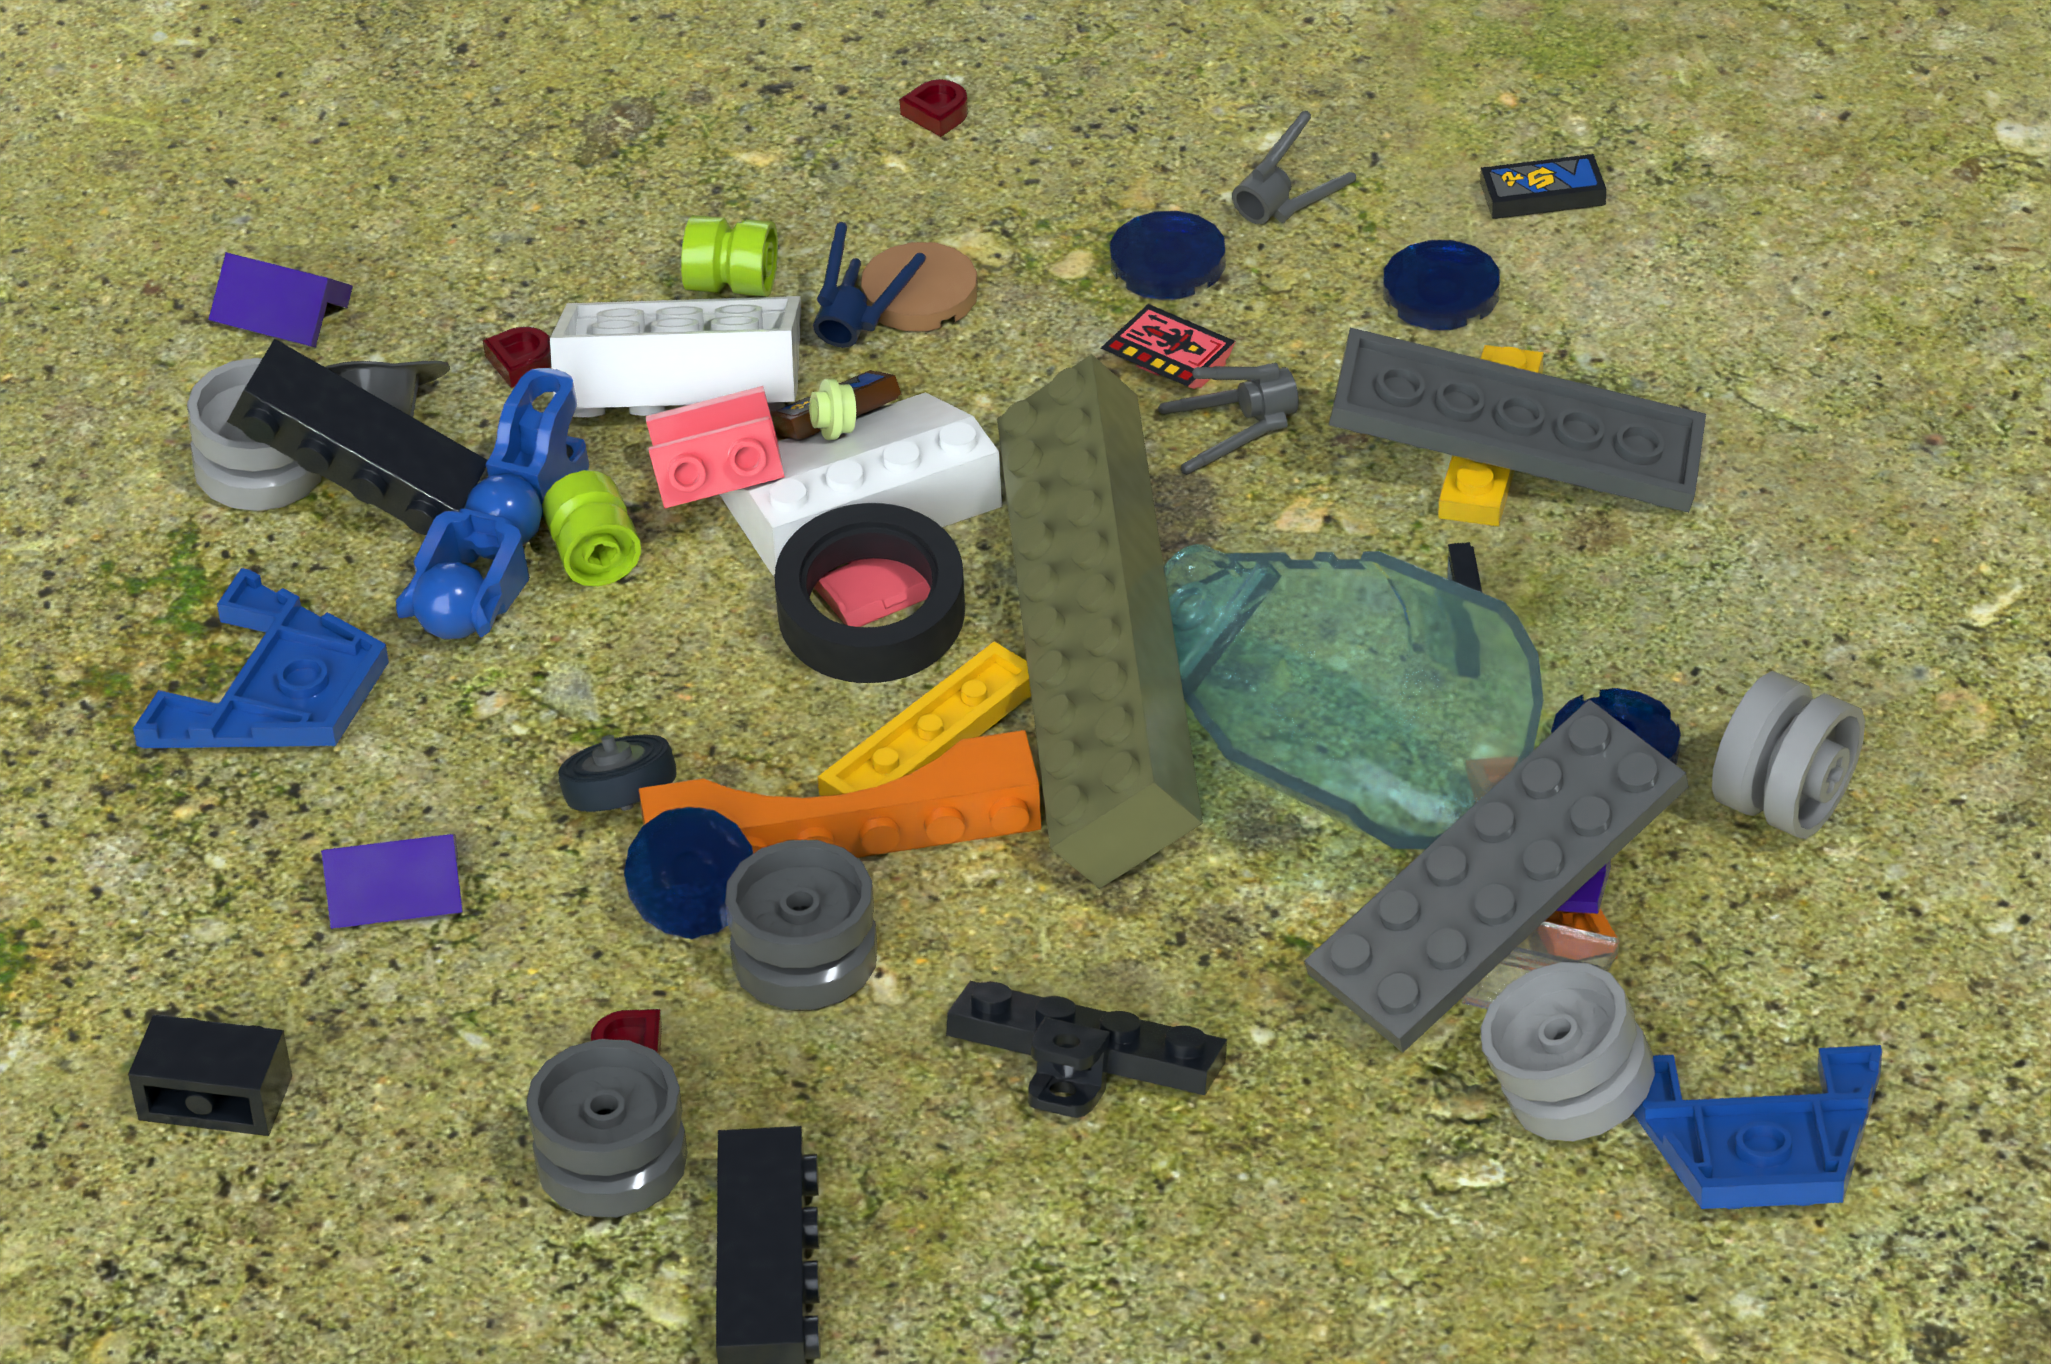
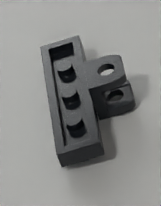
(1082, 1045)

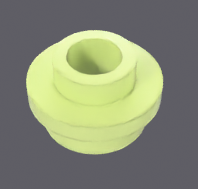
(833, 409)

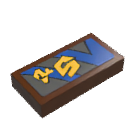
(870, 391)

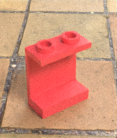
(714, 447)

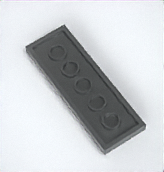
(1519, 420)
(1496, 875)

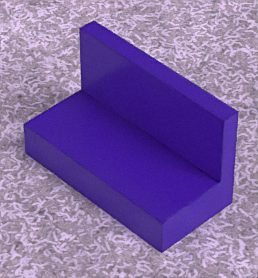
(274, 299)
(392, 881)

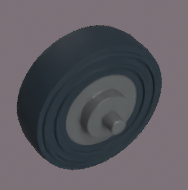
(614, 770)

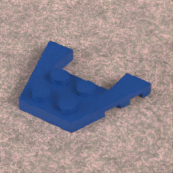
(292, 690)
(1765, 1146)

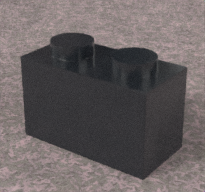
(210, 1075)

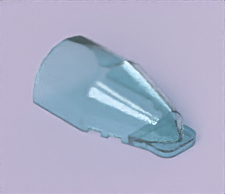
(1355, 684)

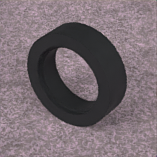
(880, 651)

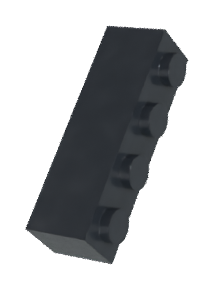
(355, 439)
(764, 1248)

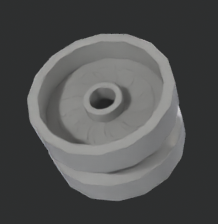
(229, 462)
(1788, 754)
(1567, 1051)

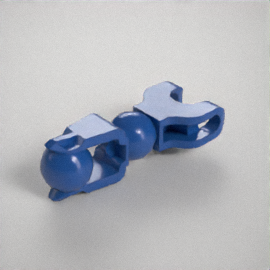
(498, 515)

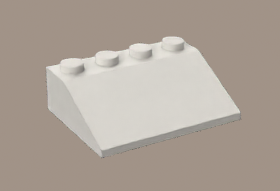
(677, 351)
(900, 455)

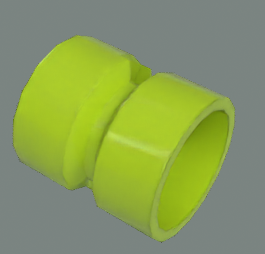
(735, 256)
(591, 528)

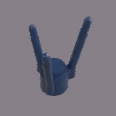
(845, 307)

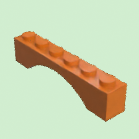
(966, 794)

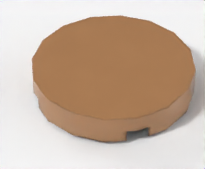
(939, 290)

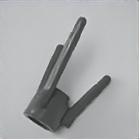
(1267, 187)
(1266, 395)

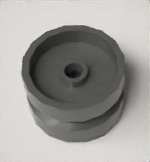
(801, 924)
(607, 1128)

